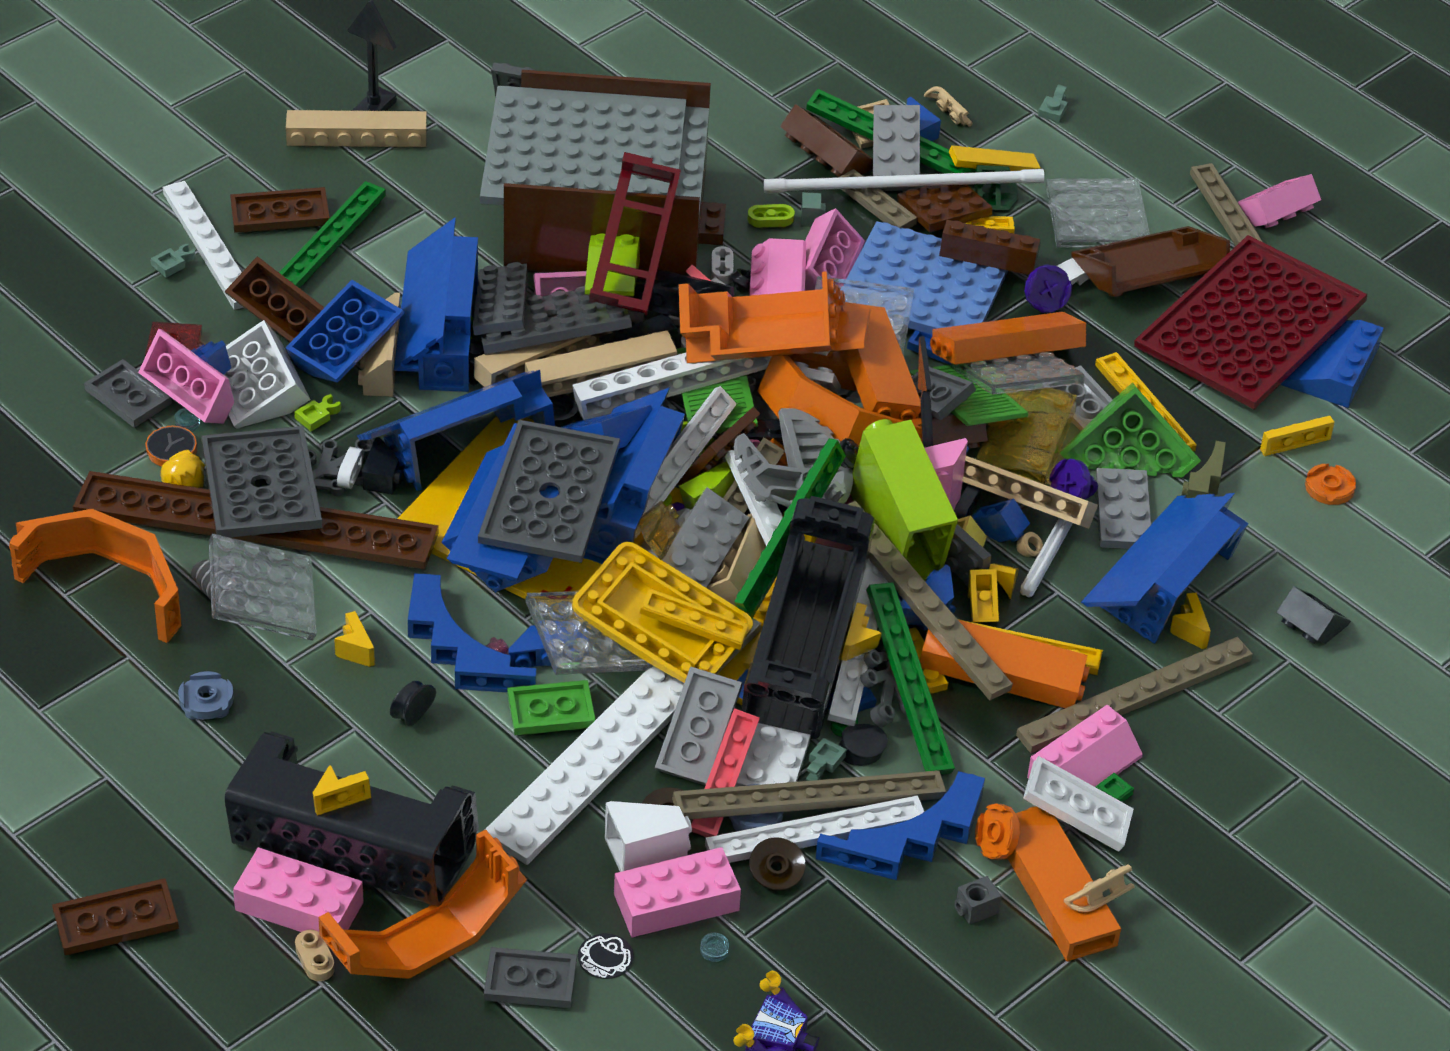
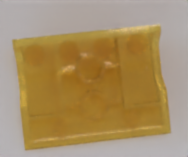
(1031, 443)

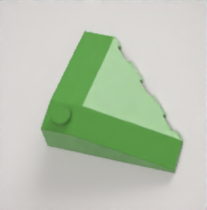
(1132, 437)

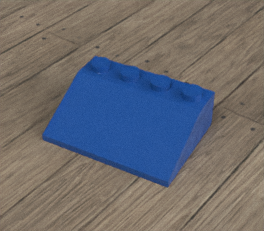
(342, 332)
(1338, 364)
(616, 425)

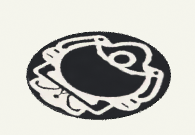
(605, 955)

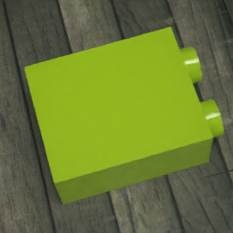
(904, 494)

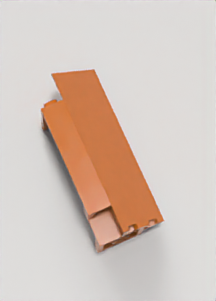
(769, 324)

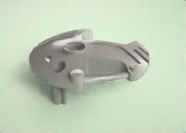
(802, 444)

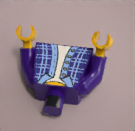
(778, 1024)

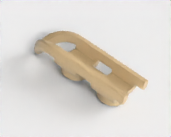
(947, 103)
(1094, 890)

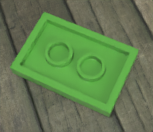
(550, 707)

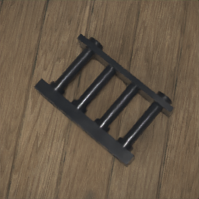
(666, 291)

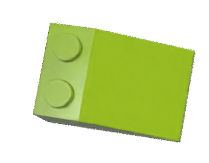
(624, 253)

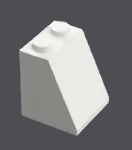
(645, 833)

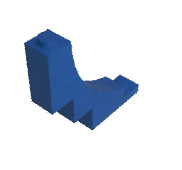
(474, 663)
(883, 849)

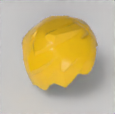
(183, 470)

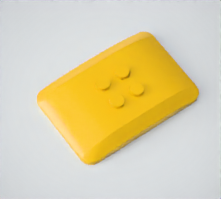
(613, 605)

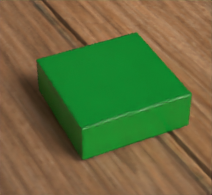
(1116, 787)

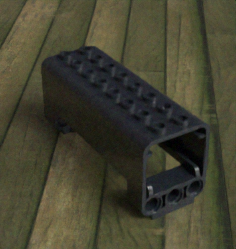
(808, 617)
(380, 840)

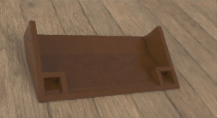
(1151, 259)

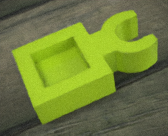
(316, 414)

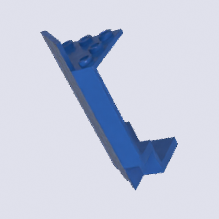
(437, 310)
(509, 399)
(634, 474)
(1166, 561)
(492, 564)

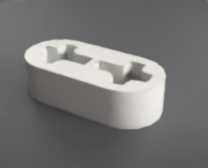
(719, 265)
(350, 467)

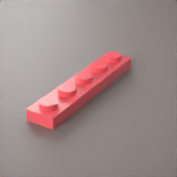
(728, 764)

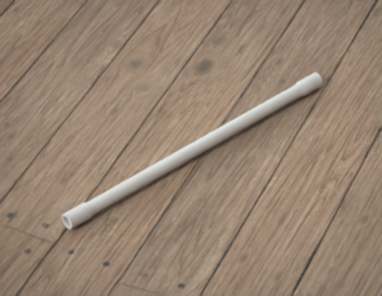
(1024, 176)

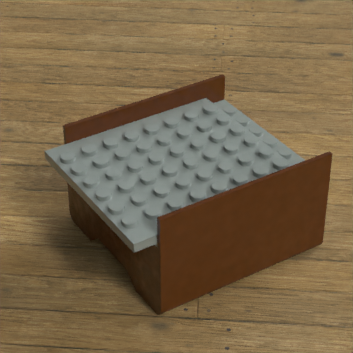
(560, 160)

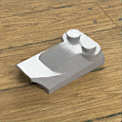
(1090, 399)

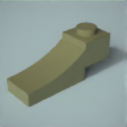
(1208, 477)

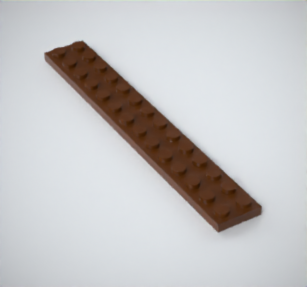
(191, 511)

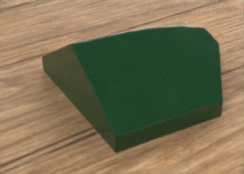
(999, 195)

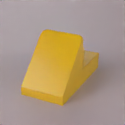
(983, 595)
(1191, 623)
(859, 637)
(355, 642)
(335, 793)

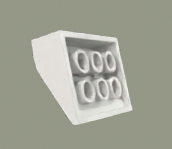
(262, 378)

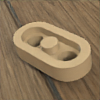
(312, 953)

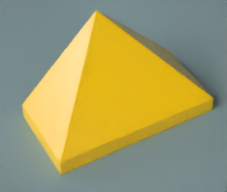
(1006, 577)

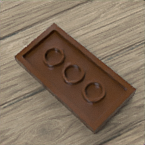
(279, 209)
(115, 916)

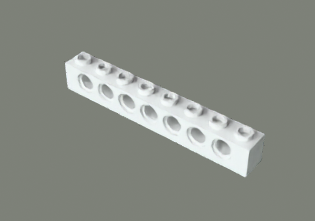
(604, 393)

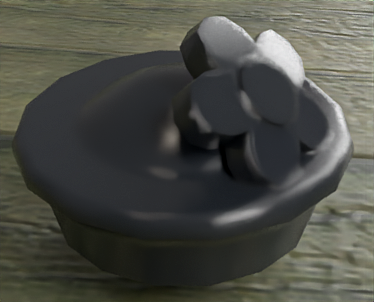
(741, 278)
(850, 449)

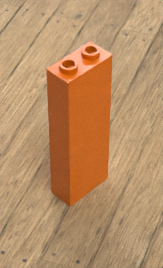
(1008, 338)
(881, 369)
(1033, 667)
(1051, 873)

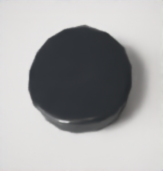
(564, 410)
(412, 702)
(863, 744)

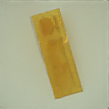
(660, 527)

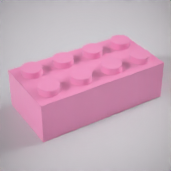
(295, 892)
(677, 892)

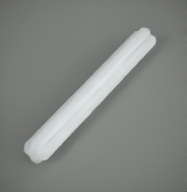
(1045, 557)

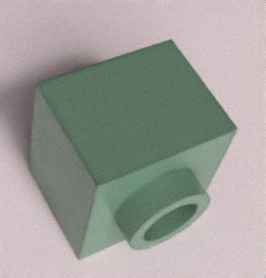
(811, 208)

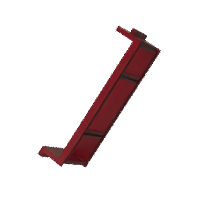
(642, 167)

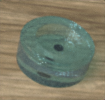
(186, 419)
(714, 947)

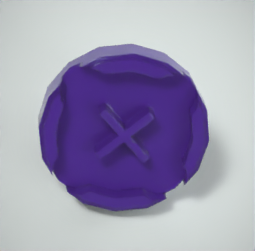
(1048, 288)
(1073, 478)

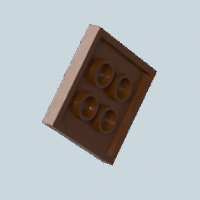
(941, 203)
(721, 446)

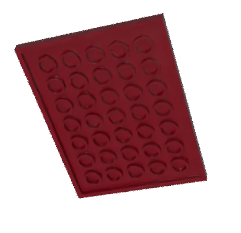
(1250, 321)

